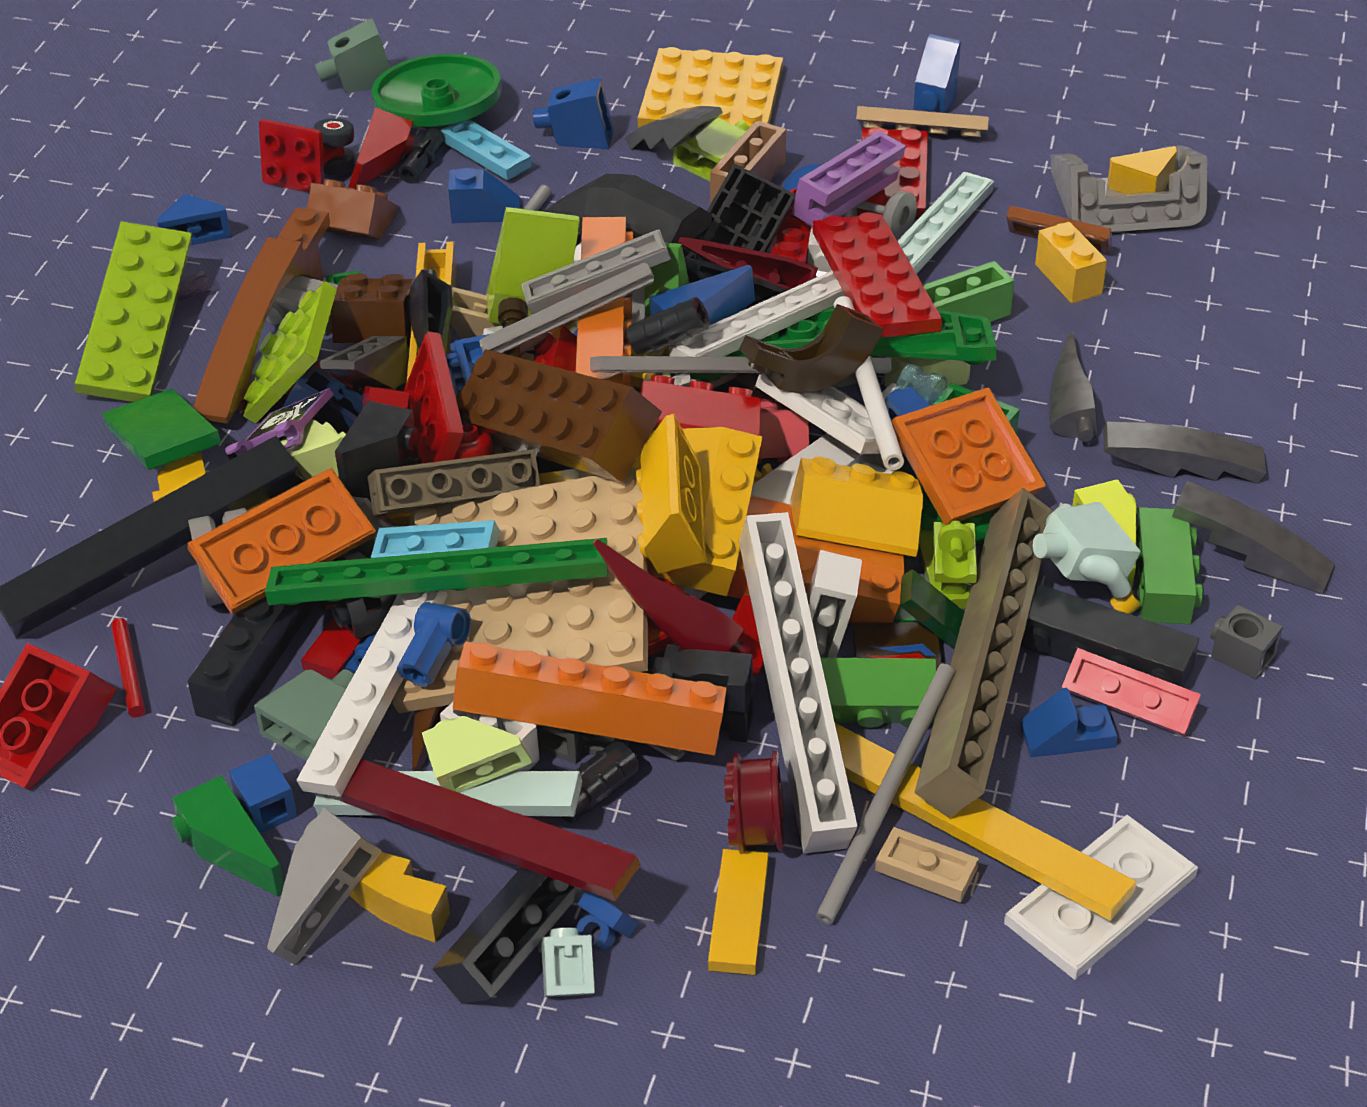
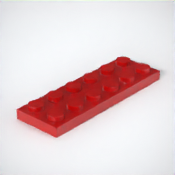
(876, 273)

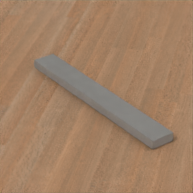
(677, 364)

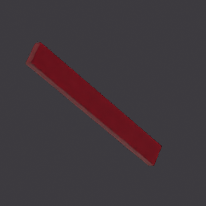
(491, 830)

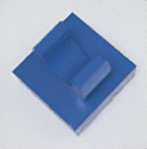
(607, 917)

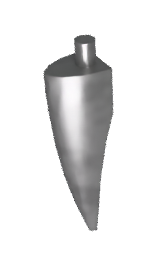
(1071, 397)

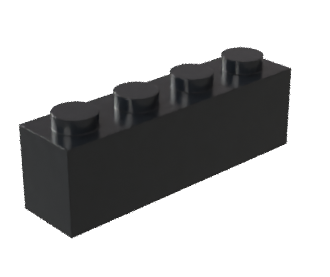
(1065, 622)
(243, 659)
(504, 935)

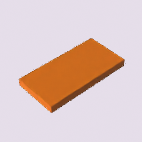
(297, 527)

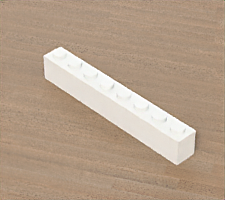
(797, 684)

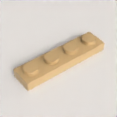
(937, 122)

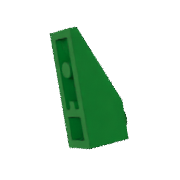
(225, 835)

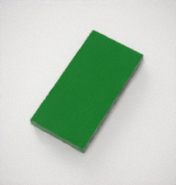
(161, 429)

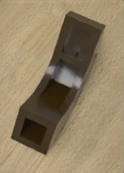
(824, 361)

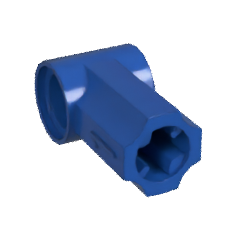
(436, 631)

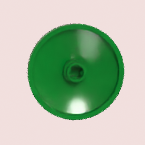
(438, 89)

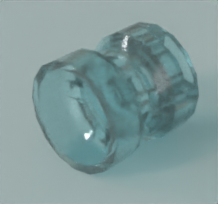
(926, 385)

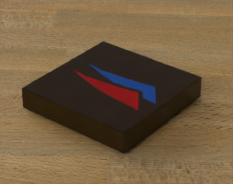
(895, 641)

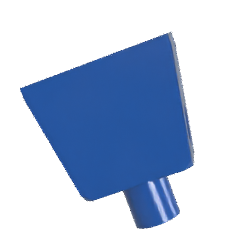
(578, 115)

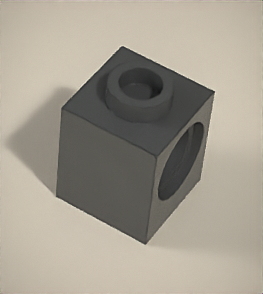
(1245, 641)

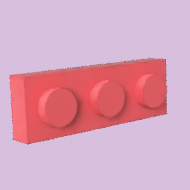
(1131, 692)

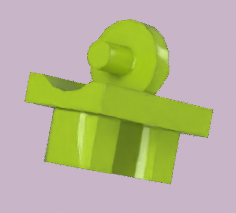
(954, 556)

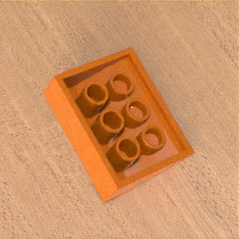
(879, 575)

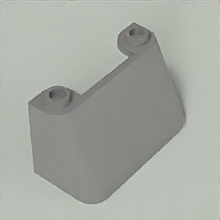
(1092, 202)

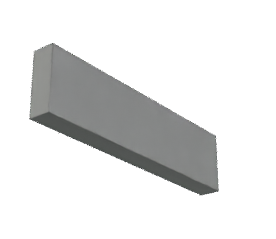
(585, 273)

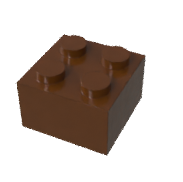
(370, 308)

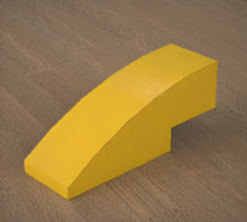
(401, 899)

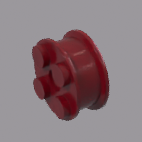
(757, 800)

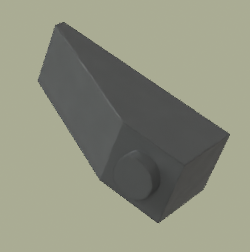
(372, 362)

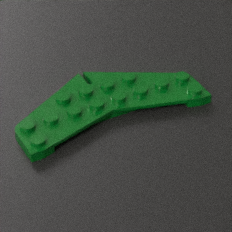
(961, 338)

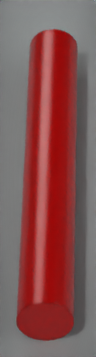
(127, 668)

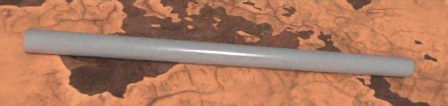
(884, 795)

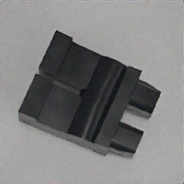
(719, 669)

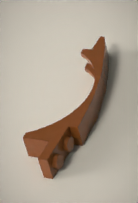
(278, 262)

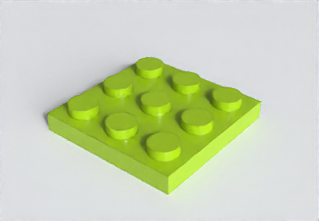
(289, 351)

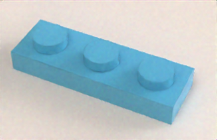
(487, 149)
(435, 538)

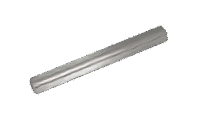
(568, 309)

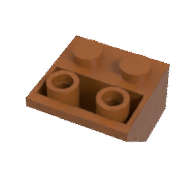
(351, 210)

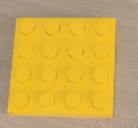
(735, 82)

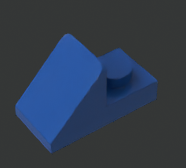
(1063, 728)

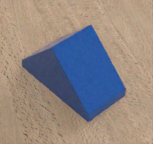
(198, 216)

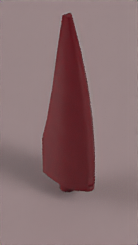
(766, 266)
(679, 615)

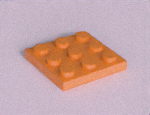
(966, 455)

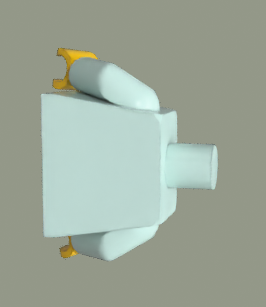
(1091, 547)

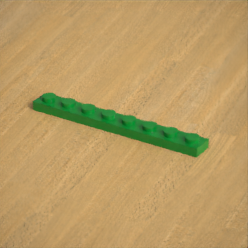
(435, 572)

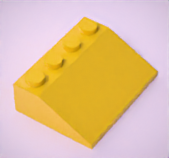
(727, 475)

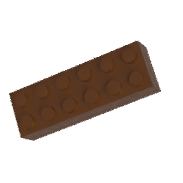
(558, 413)

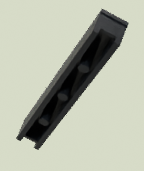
(143, 536)

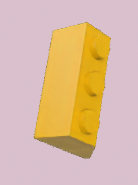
(671, 500)
(857, 506)

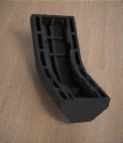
(642, 204)
(744, 213)

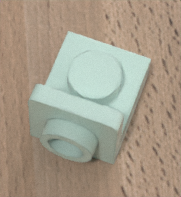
(567, 963)

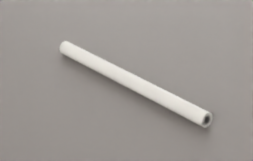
(876, 408)

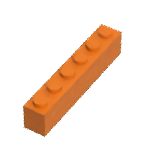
(589, 698)

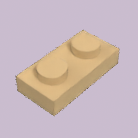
(926, 864)

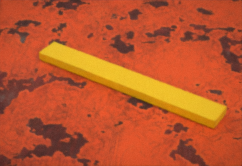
(996, 833)

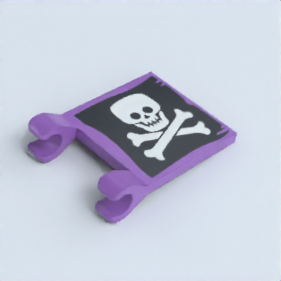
(285, 421)

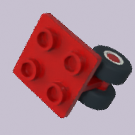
(302, 155)

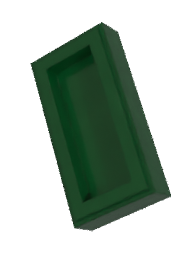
(931, 607)

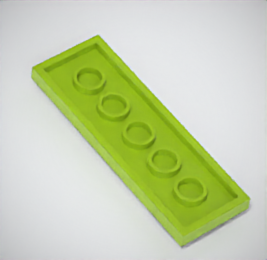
(133, 313)

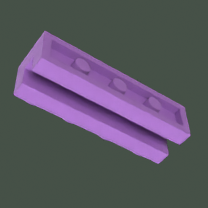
(848, 178)

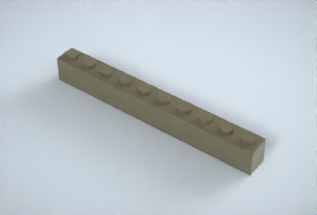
(984, 658)

